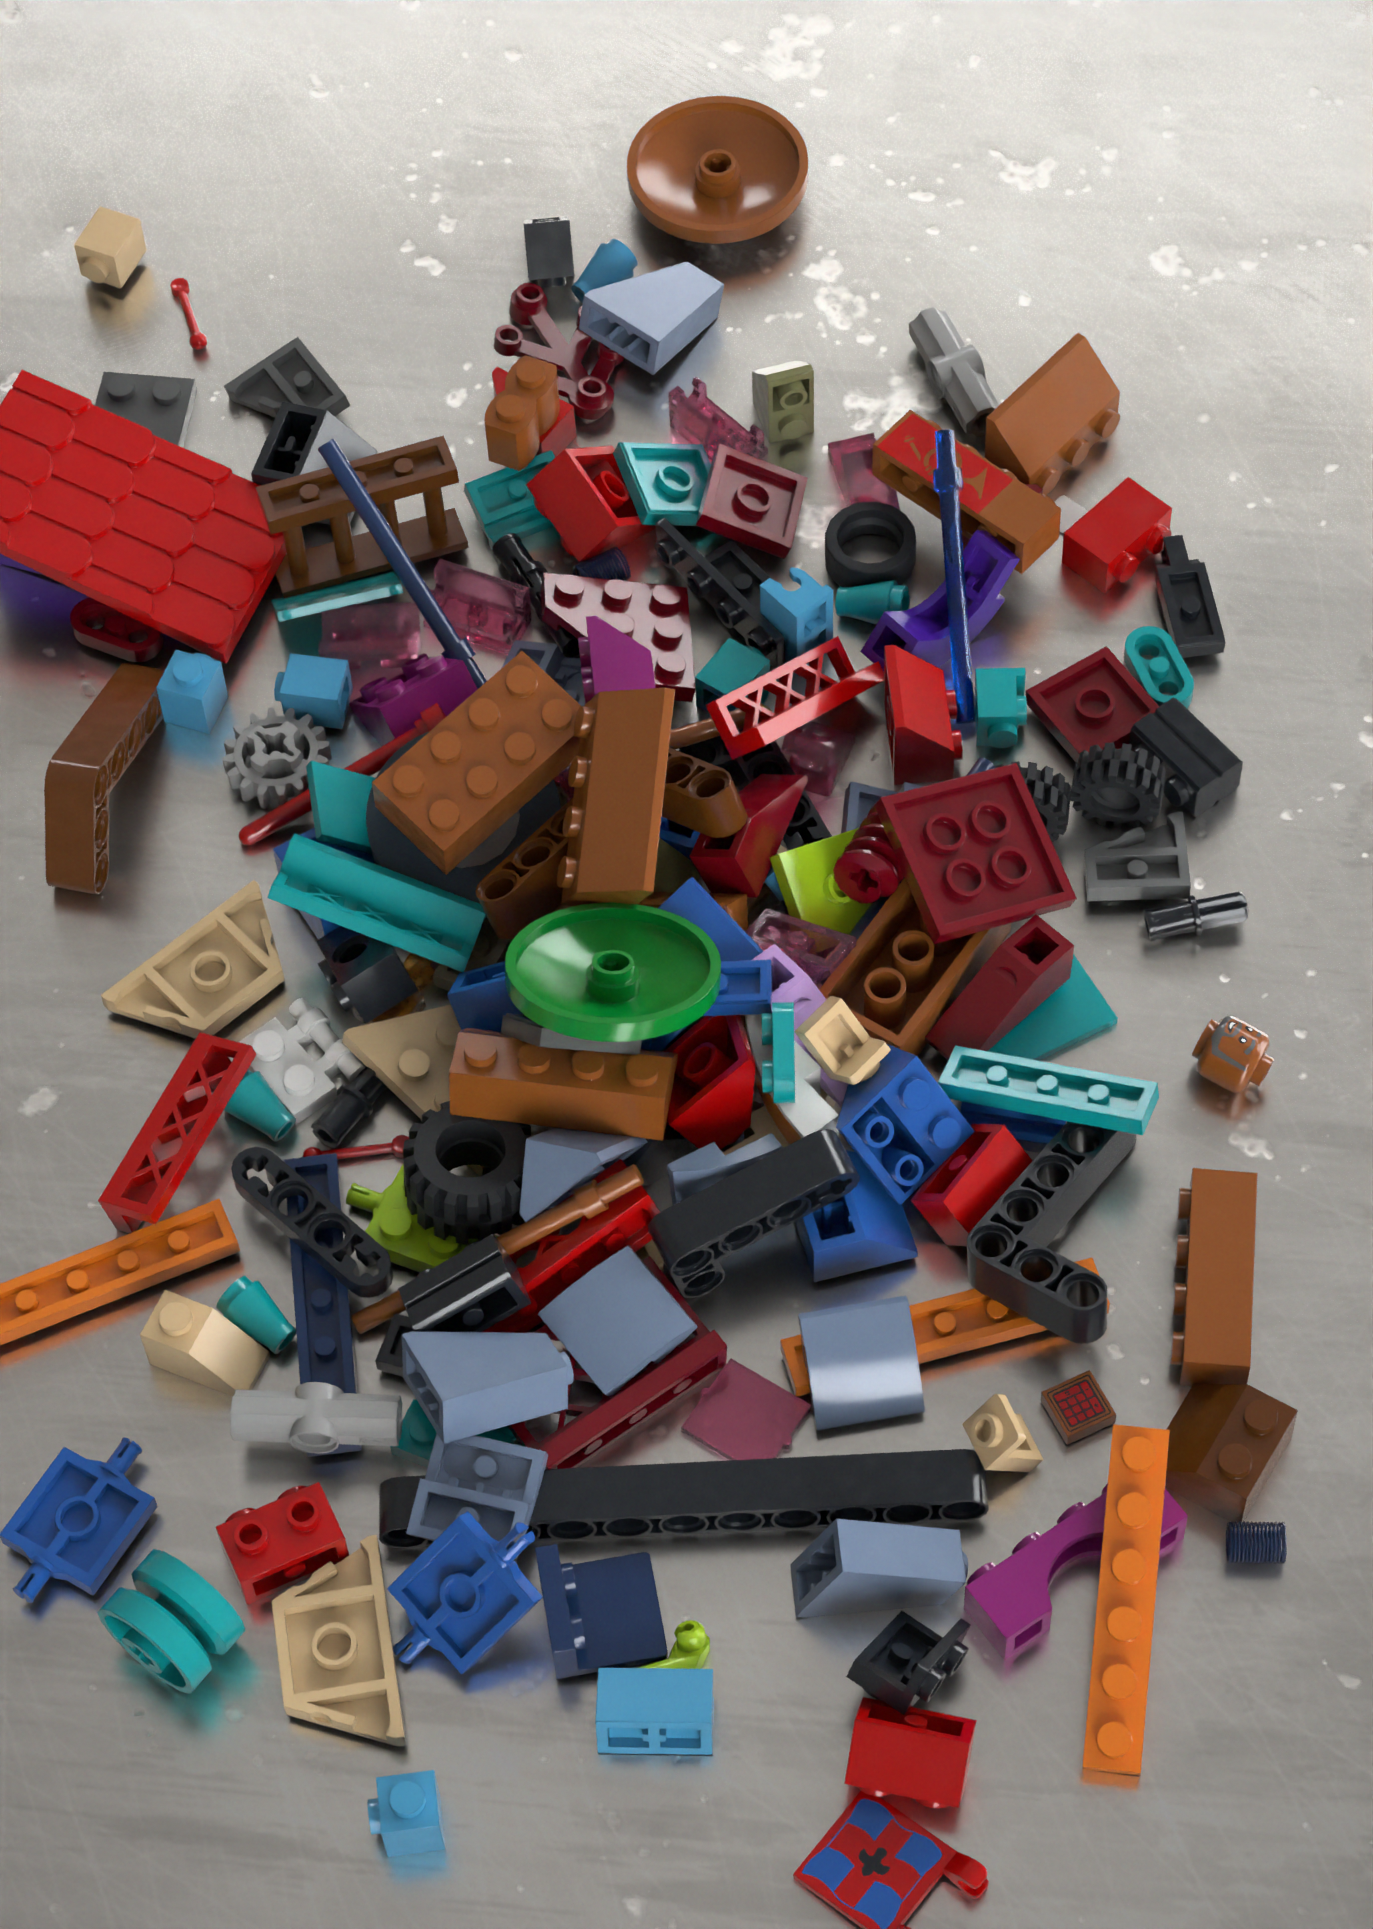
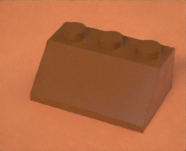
(1054, 417)

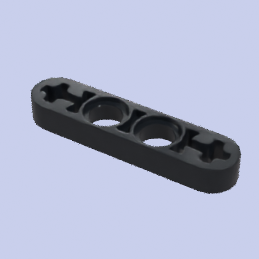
(308, 1224)

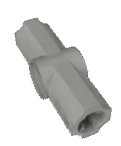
(953, 369)
(316, 1417)

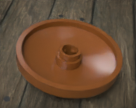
(717, 169)

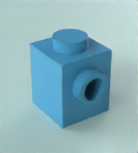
(315, 688)
(192, 691)
(407, 1813)

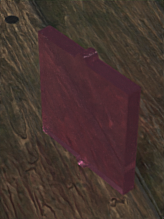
(745, 1415)

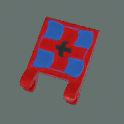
(883, 1865)

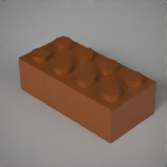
(480, 763)
(901, 979)

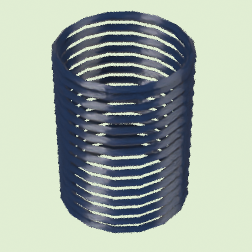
(599, 563)
(1256, 1544)

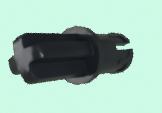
(1195, 915)
(348, 1108)

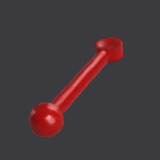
(180, 289)
(395, 1147)

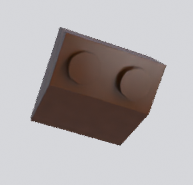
(1226, 1446)

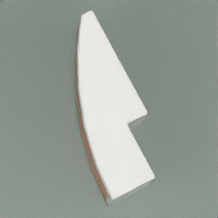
(810, 1110)

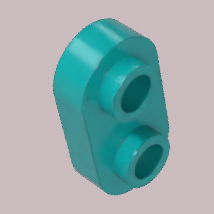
(1162, 673)
(779, 1073)

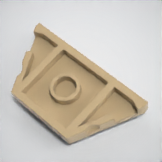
(206, 971)
(411, 1057)
(340, 1649)

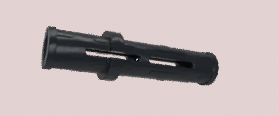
(515, 560)

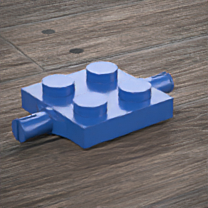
(78, 1520)
(464, 1593)

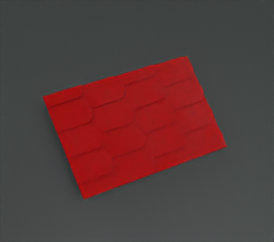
(131, 518)

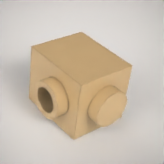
(110, 247)

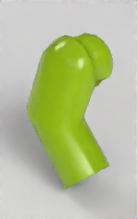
(688, 1650)

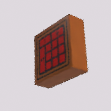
(1078, 1407)

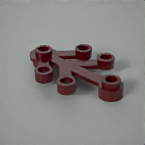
(587, 393)

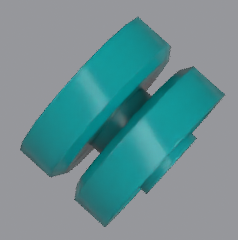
(171, 1621)

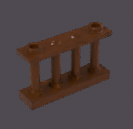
(387, 477)

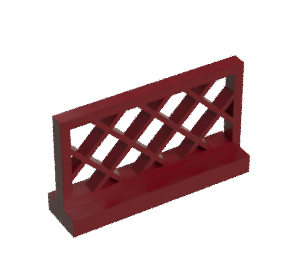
(636, 1401)

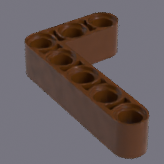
(86, 772)
(526, 880)

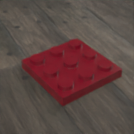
(975, 852)

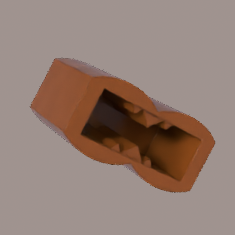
(522, 413)

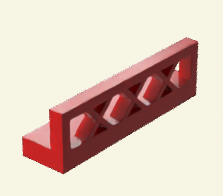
(803, 708)
(175, 1131)
(568, 1257)

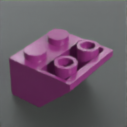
(612, 660)
(394, 705)

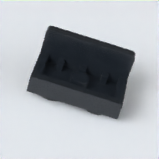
(908, 1661)

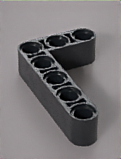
(1010, 1242)

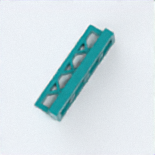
(378, 902)

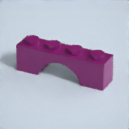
(1013, 1597)

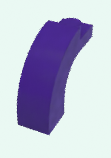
(926, 626)

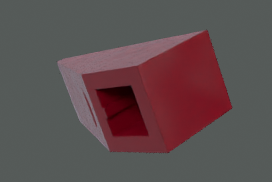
(742, 859)
(1005, 989)

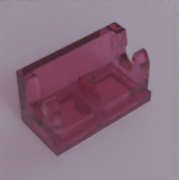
(707, 424)
(482, 606)

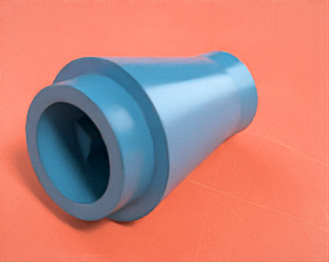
(608, 265)

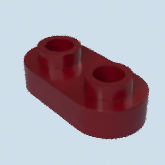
(118, 632)

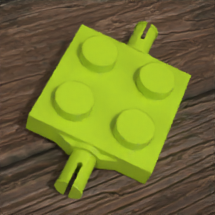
(398, 1229)

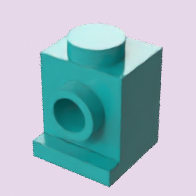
(999, 705)

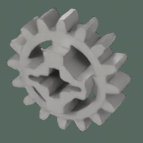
(275, 755)

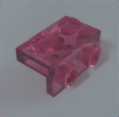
(372, 633)

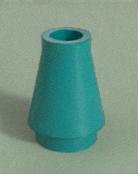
(871, 600)
(260, 1107)
(256, 1314)

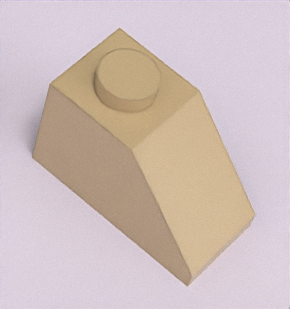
(201, 1345)

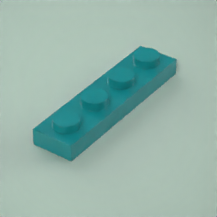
(1049, 1090)

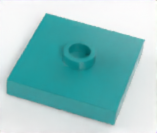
(664, 480)

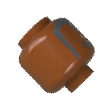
(1232, 1054)

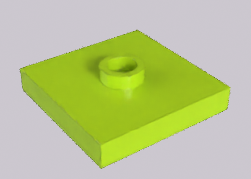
(810, 886)

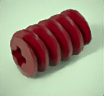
(868, 863)

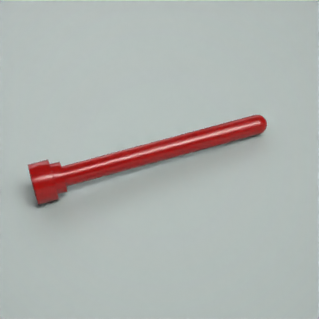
(367, 766)

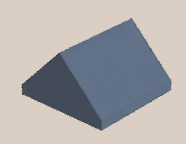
(565, 1160)

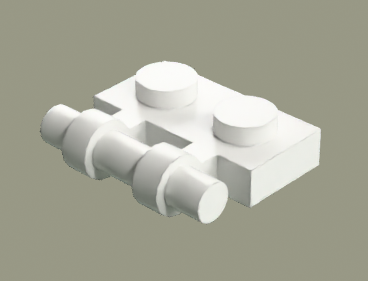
(289, 1070)

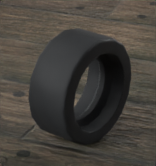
(870, 519)

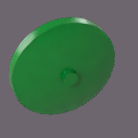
(612, 972)

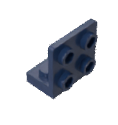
(600, 1612)

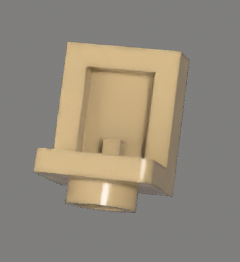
(841, 1043)
(1002, 1437)

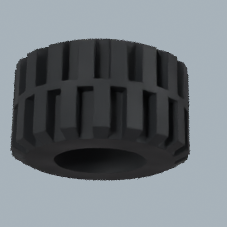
(457, 1203)

